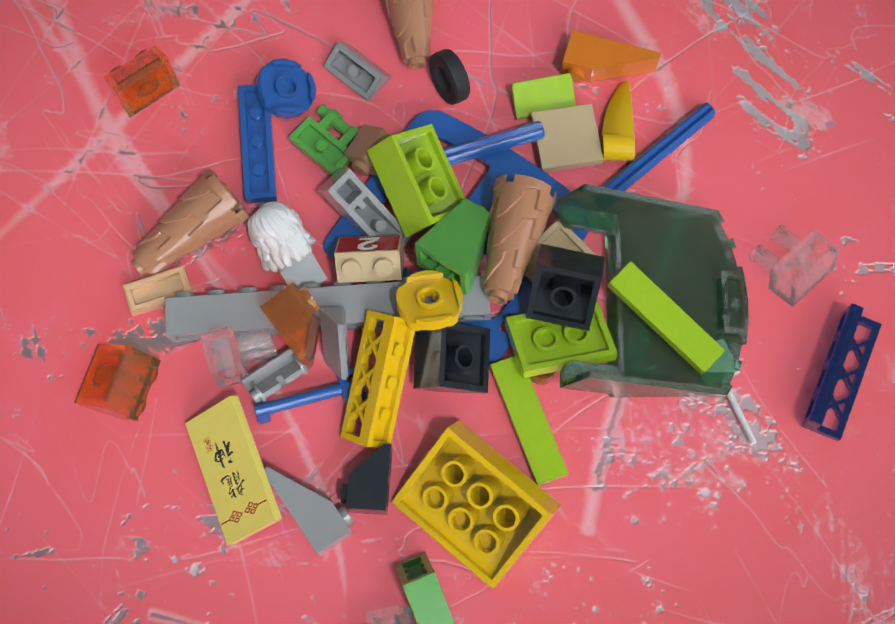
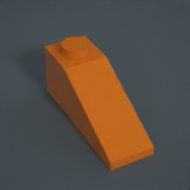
(600, 59)

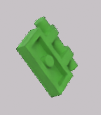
(320, 145)

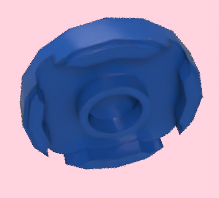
(285, 88)

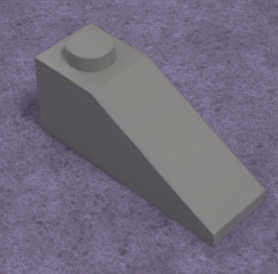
(359, 205)
(314, 514)

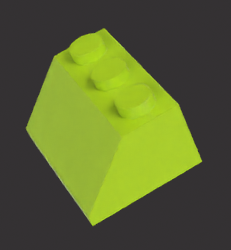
(416, 178)

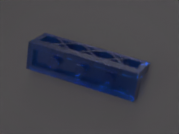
(834, 371)

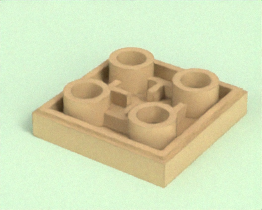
(569, 138)

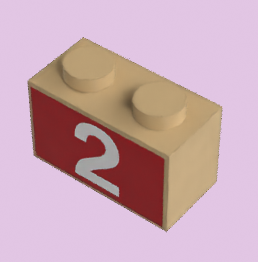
(369, 258)

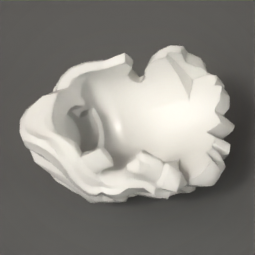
(278, 236)

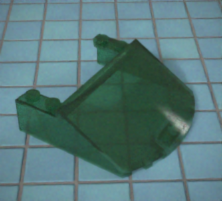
(691, 262)

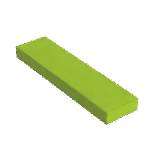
(666, 318)
(529, 422)

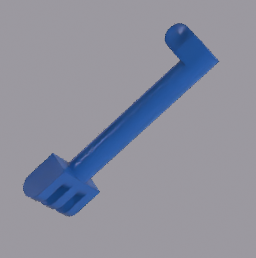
(343, 387)

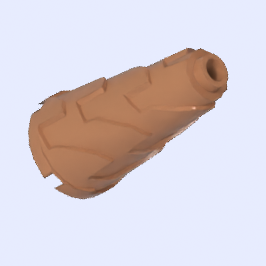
(412, 29)
(200, 215)
(515, 226)

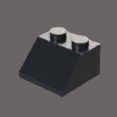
(565, 287)
(452, 359)

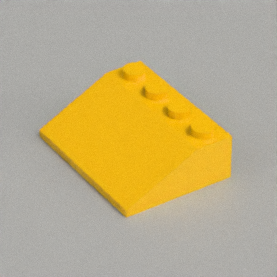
(475, 503)

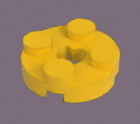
(433, 316)

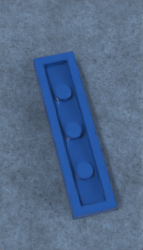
(257, 148)

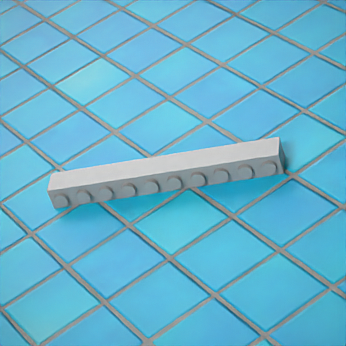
(193, 316)

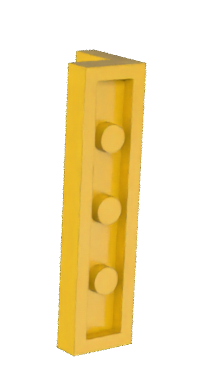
(383, 381)

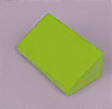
(542, 95)

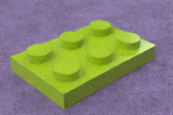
(548, 346)

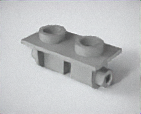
(274, 375)

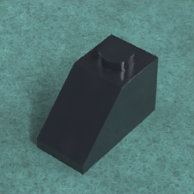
(369, 484)

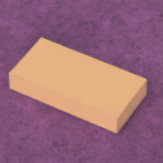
(151, 291)

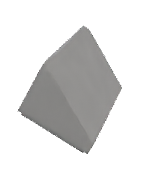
(356, 70)
(335, 340)

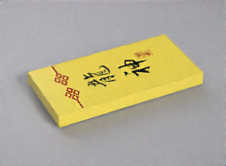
(233, 470)

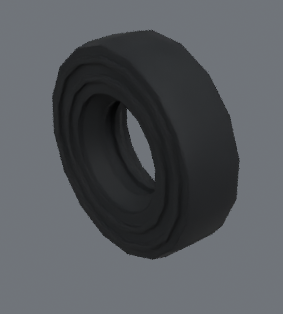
(449, 76)

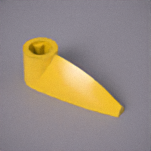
(618, 127)

